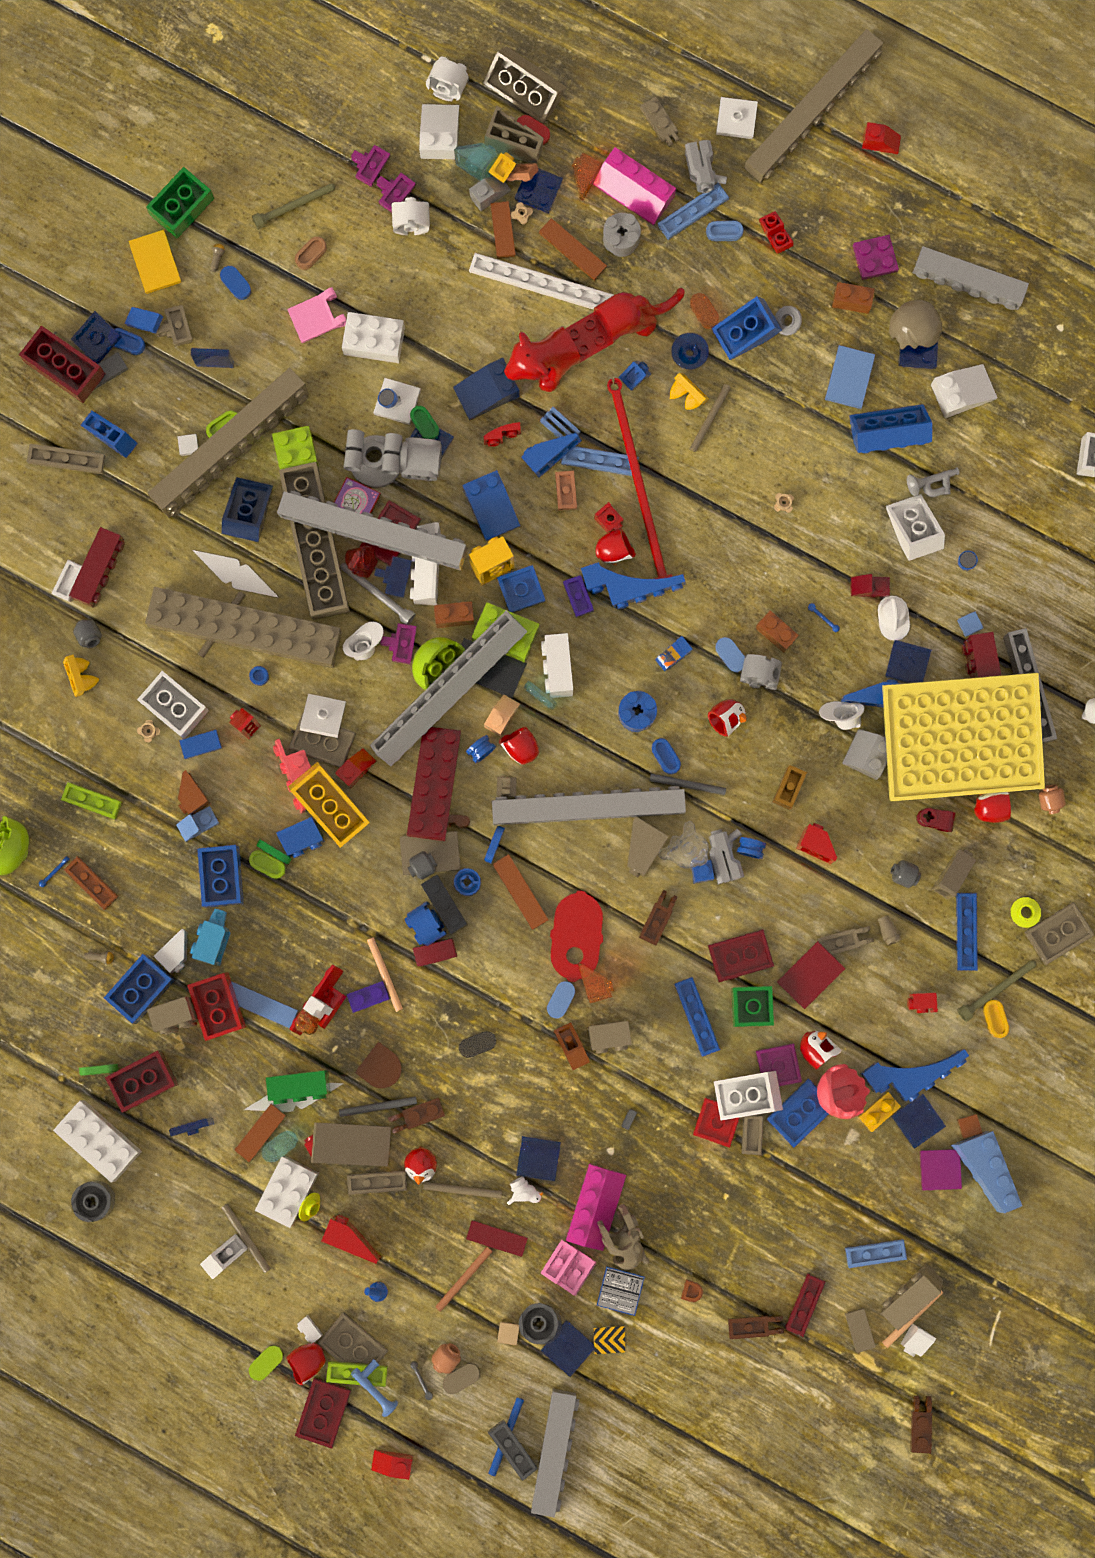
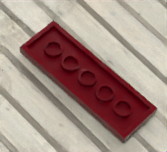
(434, 784)

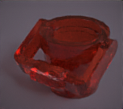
(361, 558)

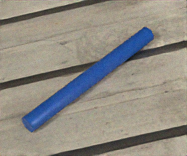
(511, 1423)

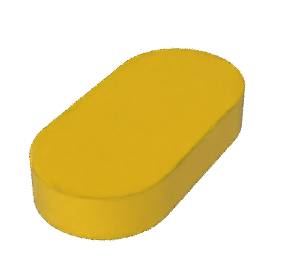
(996, 1018)

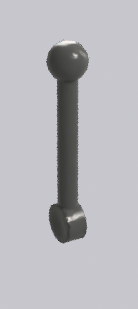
(428, 1395)

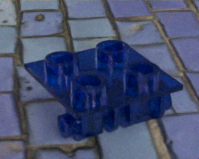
(538, 1158)

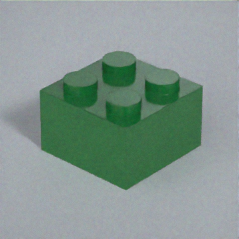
(752, 1006)

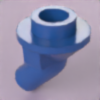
(377, 1291)

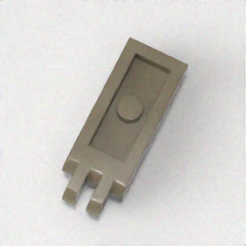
(659, 121)

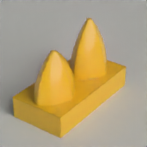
(682, 386)
(78, 682)
(879, 1111)

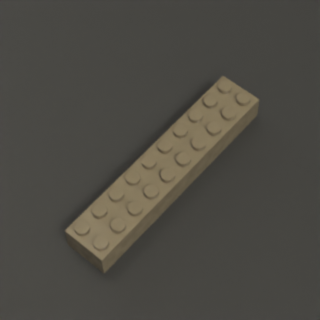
(229, 443)
(243, 627)

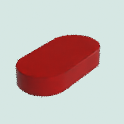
(536, 126)

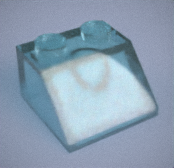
(476, 159)

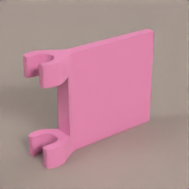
(315, 317)

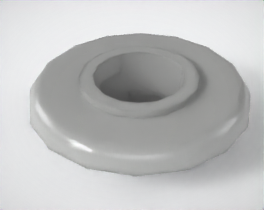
(796, 316)

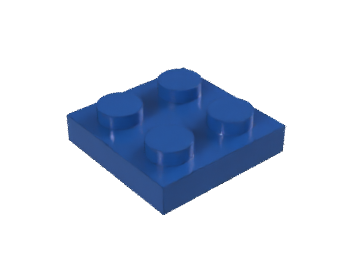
(521, 589)

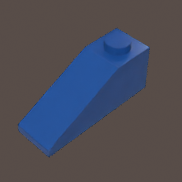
(109, 434)
(548, 453)
(869, 696)

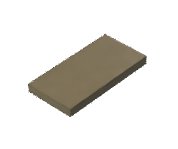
(350, 1144)

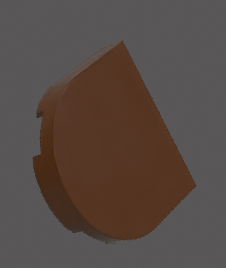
(380, 1067)

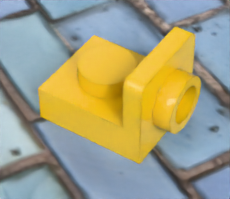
(502, 166)

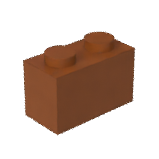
(853, 297)
(454, 614)
(777, 631)

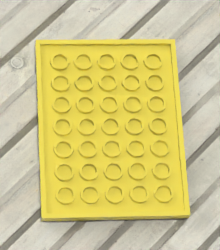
(963, 736)

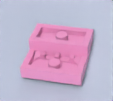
(568, 1267)

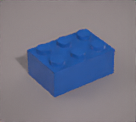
(220, 876)
(139, 988)

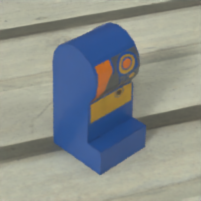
(674, 654)

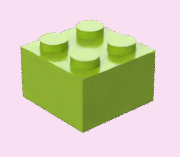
(294, 447)

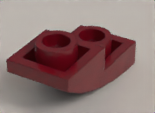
(435, 952)

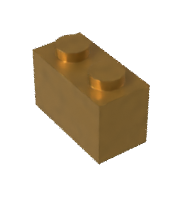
(789, 787)

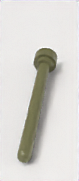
(261, 219)
(967, 1012)

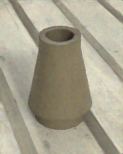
(889, 931)

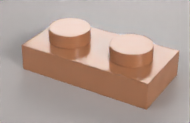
(523, 172)
(566, 490)

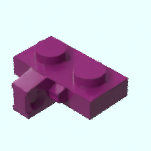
(370, 164)
(395, 190)
(401, 643)

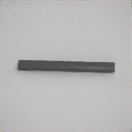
(688, 784)
(377, 1106)

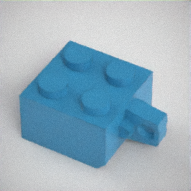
(212, 939)

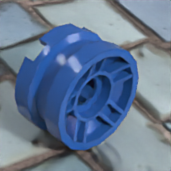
(480, 749)
(751, 848)
(470, 889)

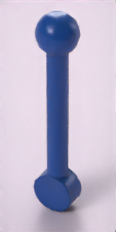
(812, 607)
(42, 883)

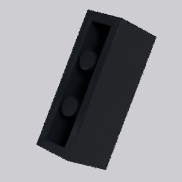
(444, 904)

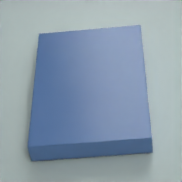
(849, 377)

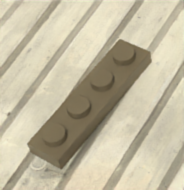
(66, 459)

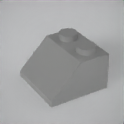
(867, 754)

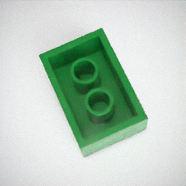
(180, 202)
(298, 1087)

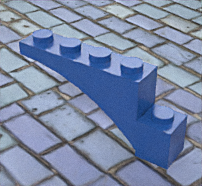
(627, 589)
(911, 1080)

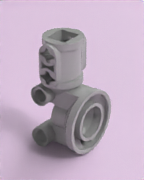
(413, 458)

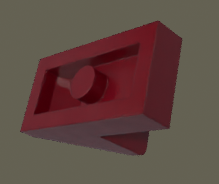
(870, 586)

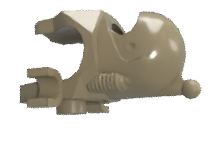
(627, 1239)

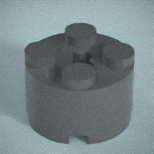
(82, 1204)
(532, 1316)

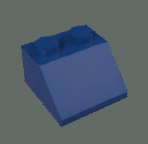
(301, 837)

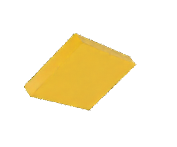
(154, 261)

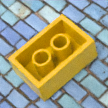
(491, 560)

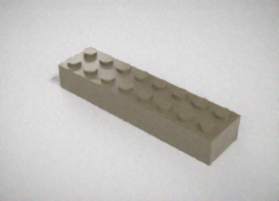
(316, 548)

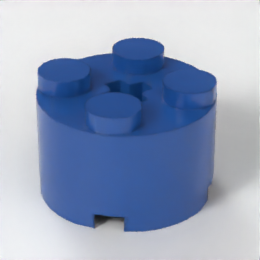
(631, 702)
(425, 924)

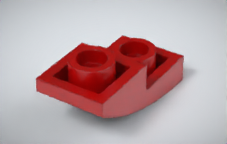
(775, 232)
(495, 438)

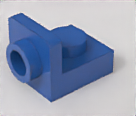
(635, 374)

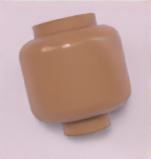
(1052, 799)
(446, 1358)

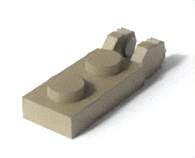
(844, 940)

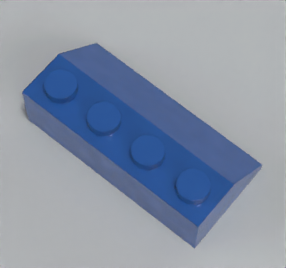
(891, 428)

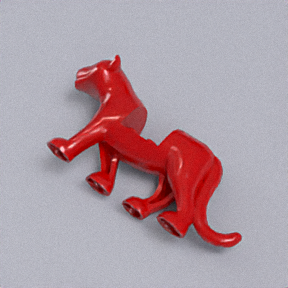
(571, 345)

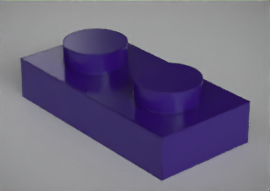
(578, 596)
(368, 996)

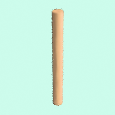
(384, 973)
(897, 1333)

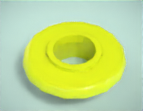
(1017, 916)
(309, 1207)

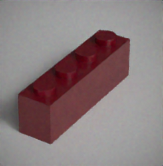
(96, 567)

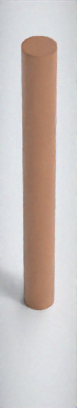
(464, 1278)

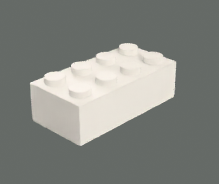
(97, 1141)

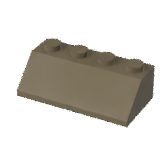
(524, 84)

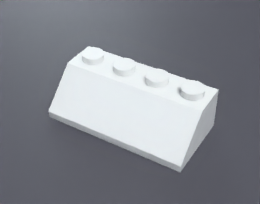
(425, 575)

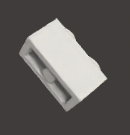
(310, 1330)

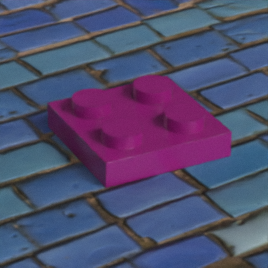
(875, 257)

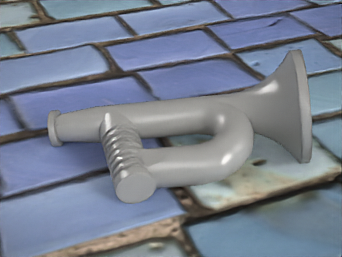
(915, 484)

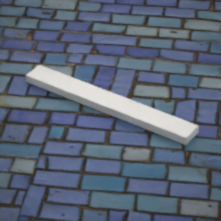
(537, 282)

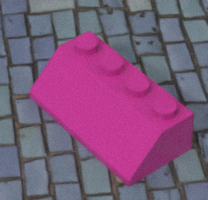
(634, 186)
(595, 1203)

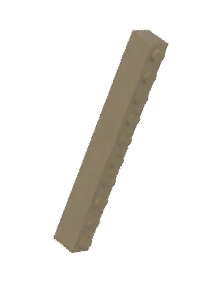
(814, 105)

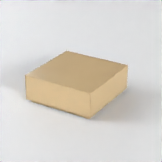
(508, 1333)

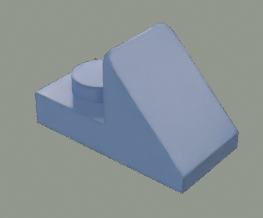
(198, 823)

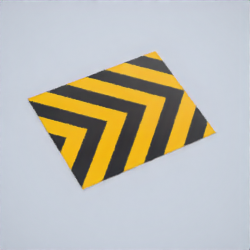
(609, 1340)

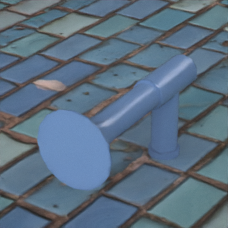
(361, 1377)

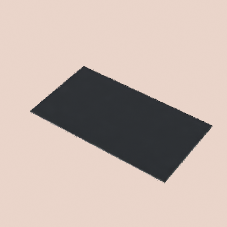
(503, 675)

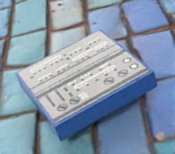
(620, 1290)

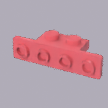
(293, 766)

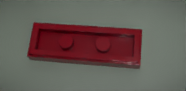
(496, 1238)
(805, 1305)

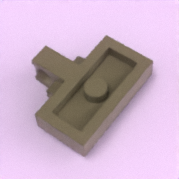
(175, 326)

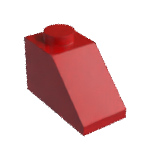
(881, 138)
(355, 767)
(392, 1464)

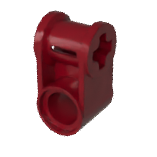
(939, 819)

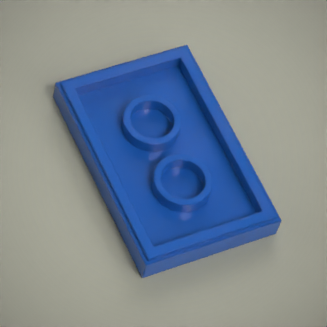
(799, 1114)

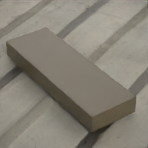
(376, 1182)

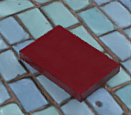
(396, 514)
(740, 955)
(811, 975)
(323, 1412)

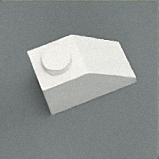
(174, 953)
(224, 1256)
(917, 1341)

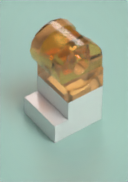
(311, 1015)

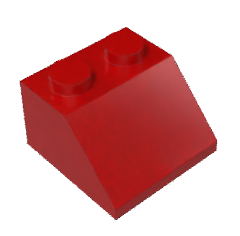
(817, 843)

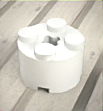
(447, 79)
(410, 217)

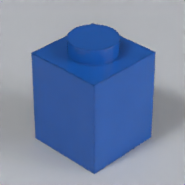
(703, 873)

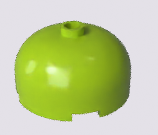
(434, 657)
(13, 845)

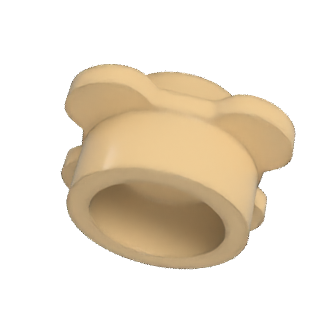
(521, 218)
(784, 507)
(143, 731)

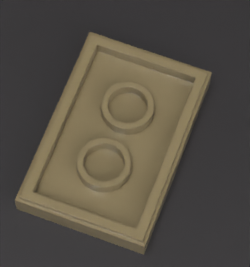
(323, 747)
(444, 852)
(1059, 933)
(351, 1342)

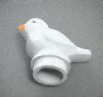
(524, 1191)

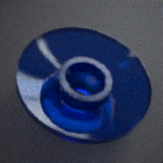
(690, 342)

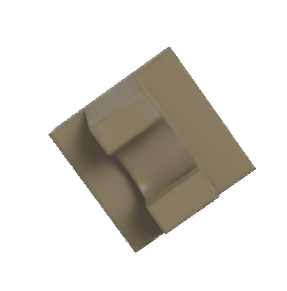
(506, 786)

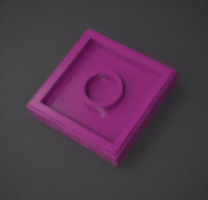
(783, 1061)
(940, 1169)

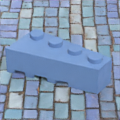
(989, 1169)

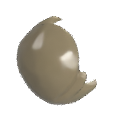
(916, 324)

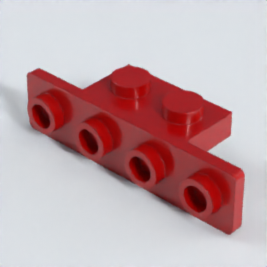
(326, 993)

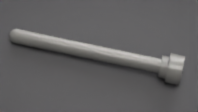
(405, 615)

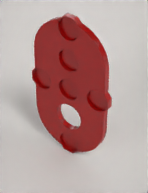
(576, 925)

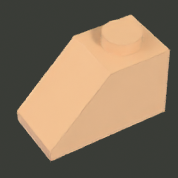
(501, 715)

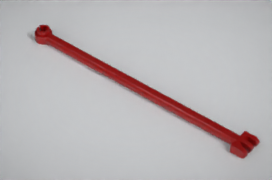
(637, 478)

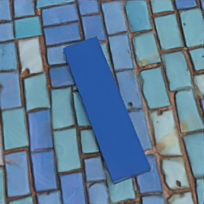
(966, 931)
(697, 1016)

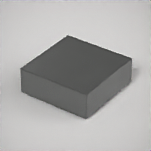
(628, 1119)

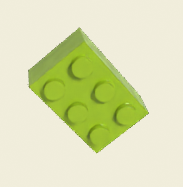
(522, 647)

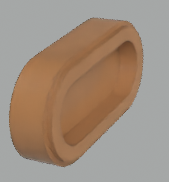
(310, 253)

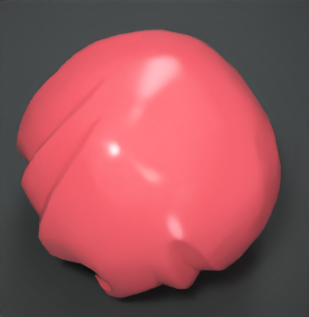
(842, 1092)

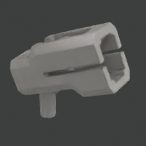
(700, 166)
(720, 850)

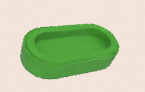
(98, 1069)

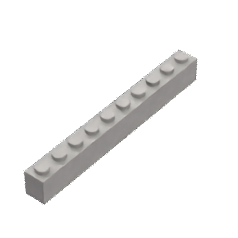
(372, 530)
(448, 688)
(588, 807)

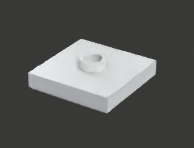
(736, 118)
(407, 400)
(322, 715)

